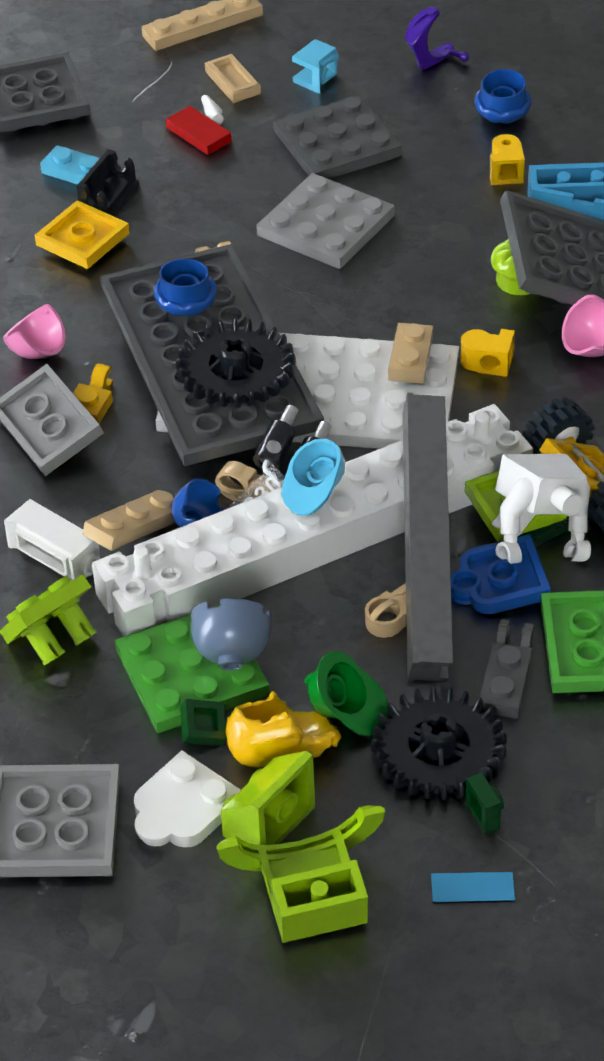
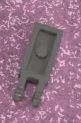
(507, 671)

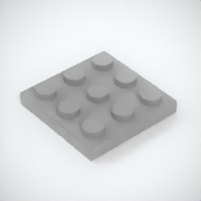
(325, 220)
(58, 819)

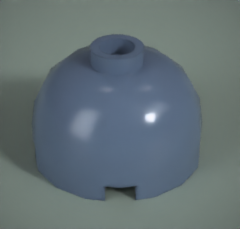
(230, 633)

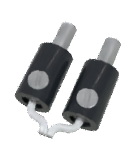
(279, 438)

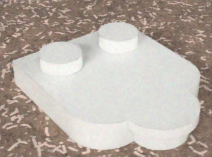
(181, 803)

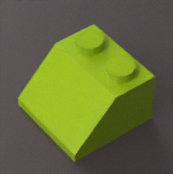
(271, 801)

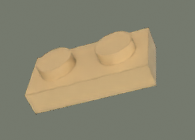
(410, 353)

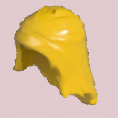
(271, 729)

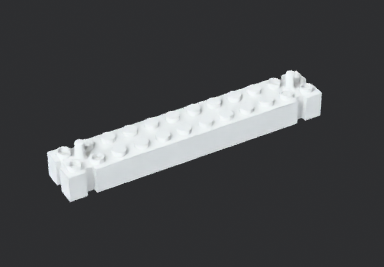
(267, 543)

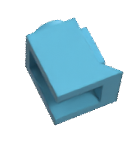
(319, 64)

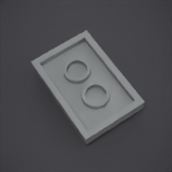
(47, 419)

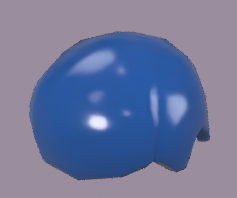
(195, 502)

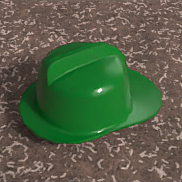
(346, 693)

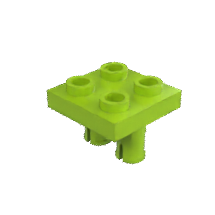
(33, 614)

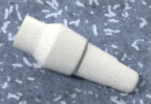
(212, 110)

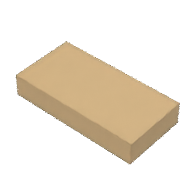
(232, 78)

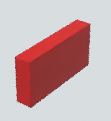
(198, 130)

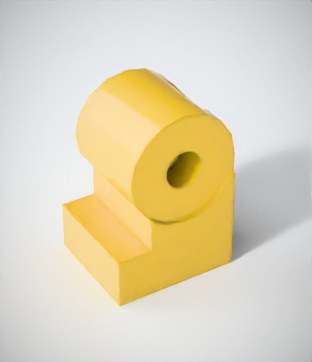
(506, 160)
(487, 352)

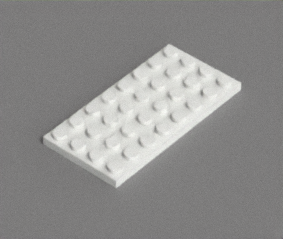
(353, 386)

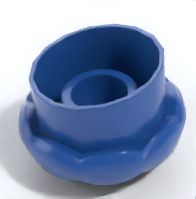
(503, 97)
(185, 288)

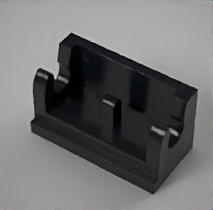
(108, 184)

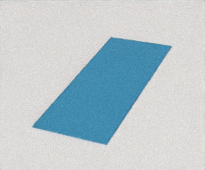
(472, 886)

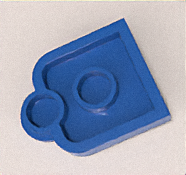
(494, 583)

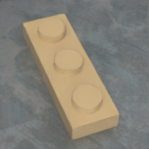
(131, 520)

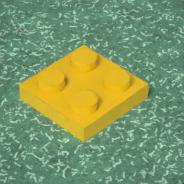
(82, 234)

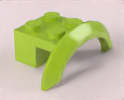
(311, 879)

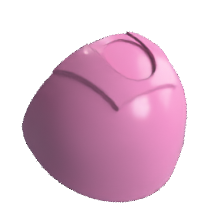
(585, 327)
(37, 335)

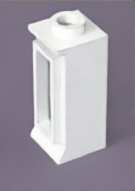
(51, 540)

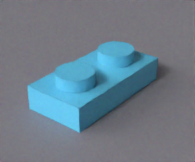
(67, 164)

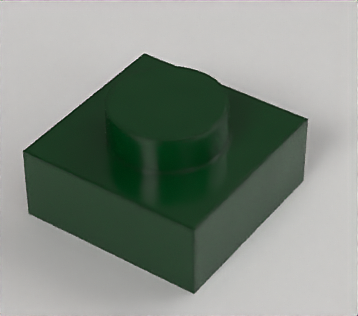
(203, 722)
(484, 802)

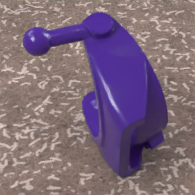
(417, 40)

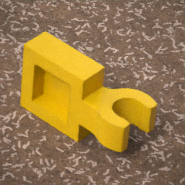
(97, 395)

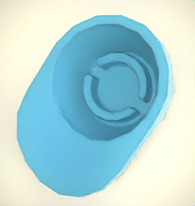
(312, 476)

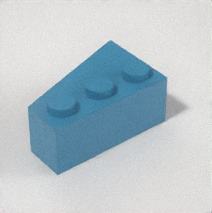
(569, 186)

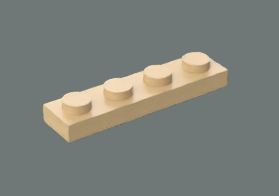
(199, 22)

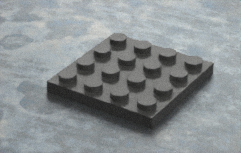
(554, 248)

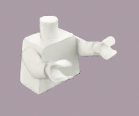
(542, 487)

